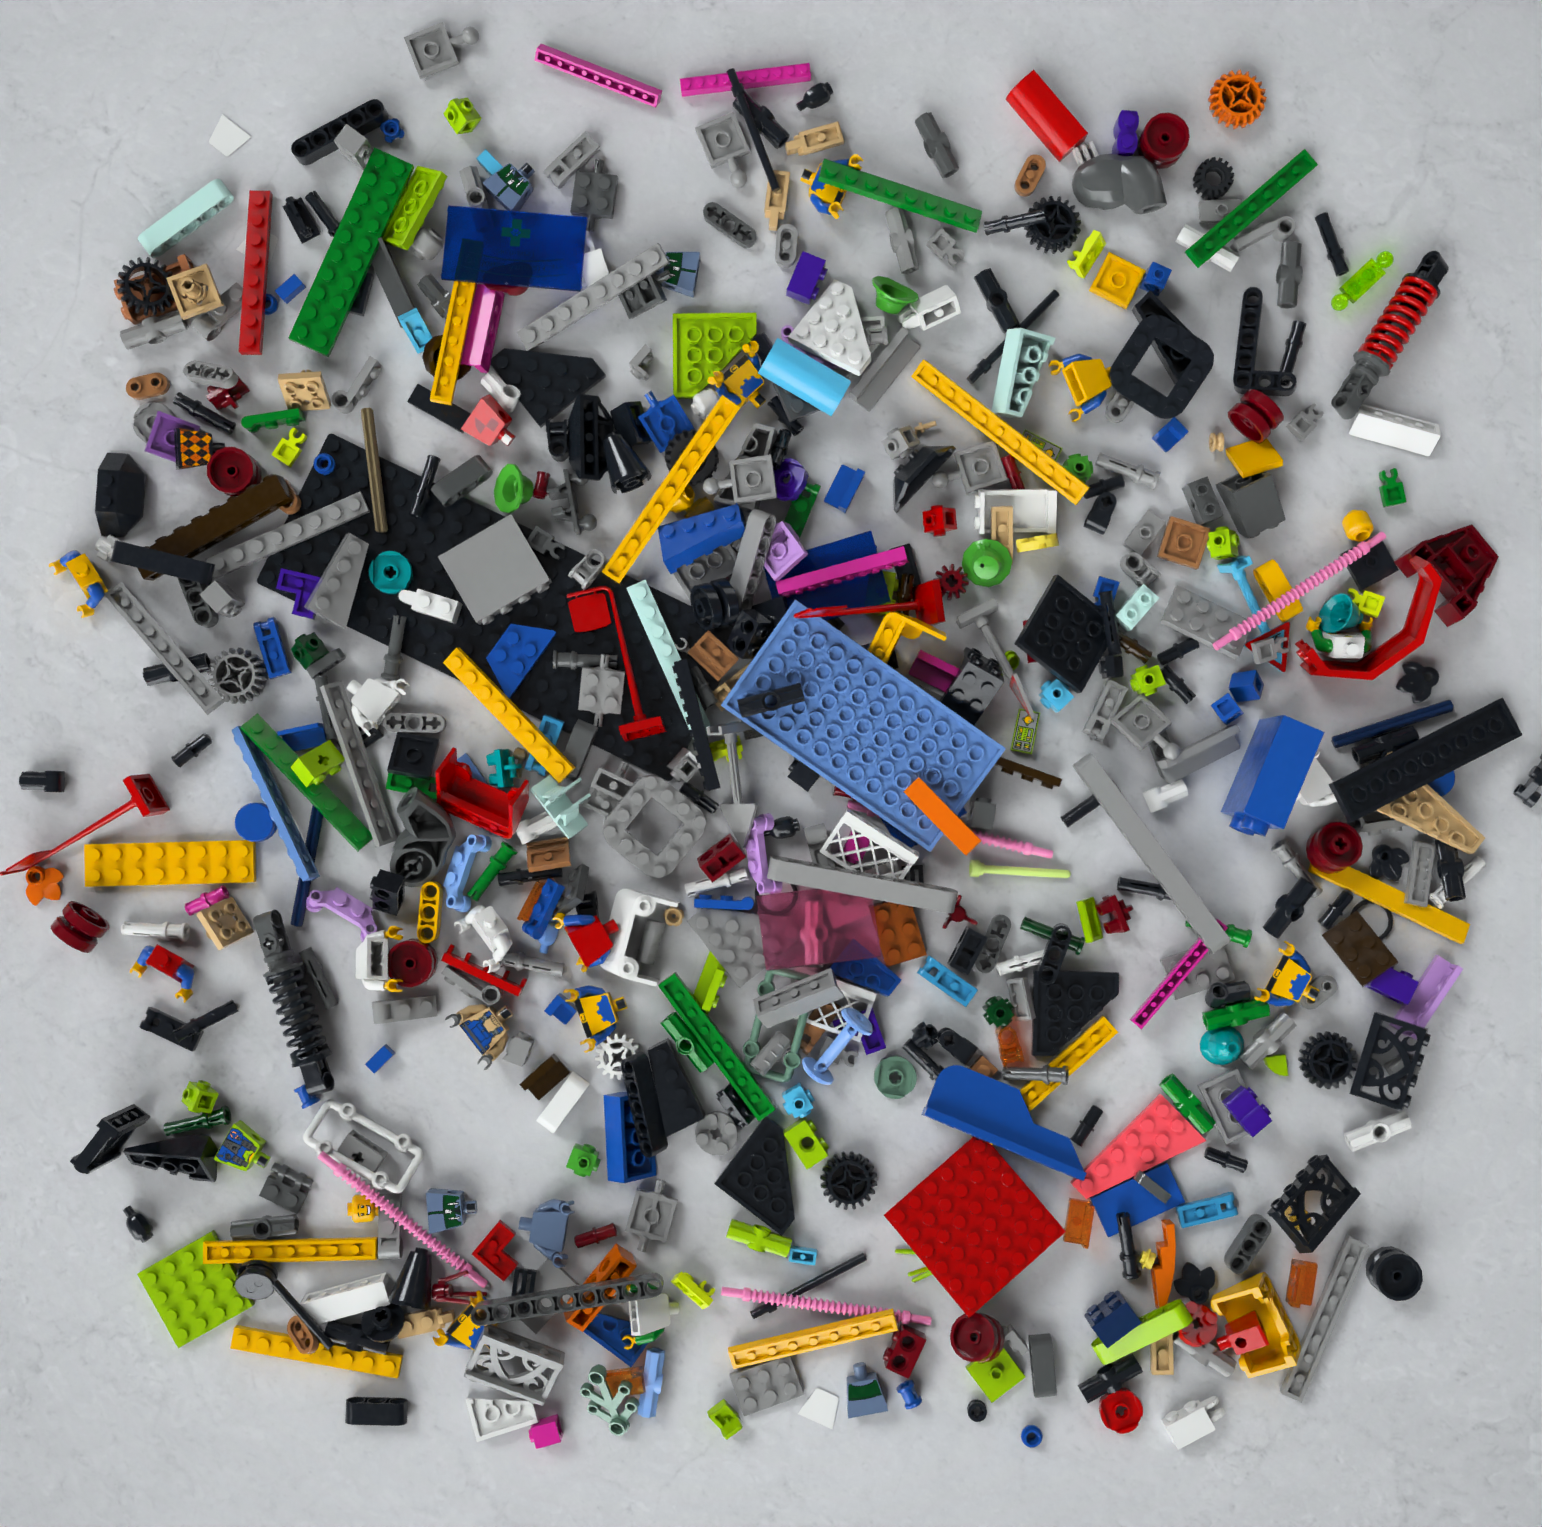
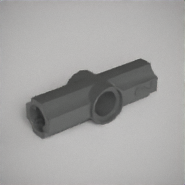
(936, 145)
(1289, 274)
(436, 294)
(276, 1227)

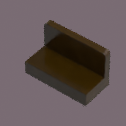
(545, 1077)

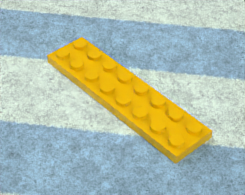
(170, 863)

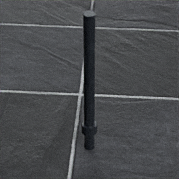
(738, 92)
(985, 364)
(812, 1284)

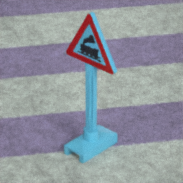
(1237, 567)

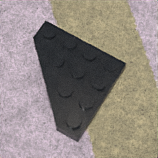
(546, 379)
(1067, 1006)
(760, 1177)

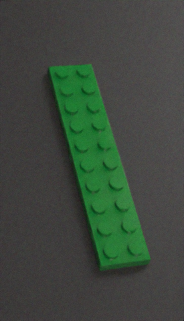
(351, 252)

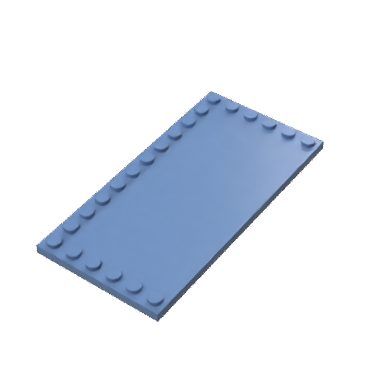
(863, 724)

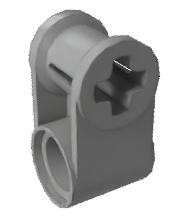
(587, 569)
(1140, 571)

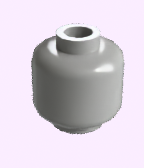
(427, 244)

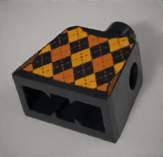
(193, 448)

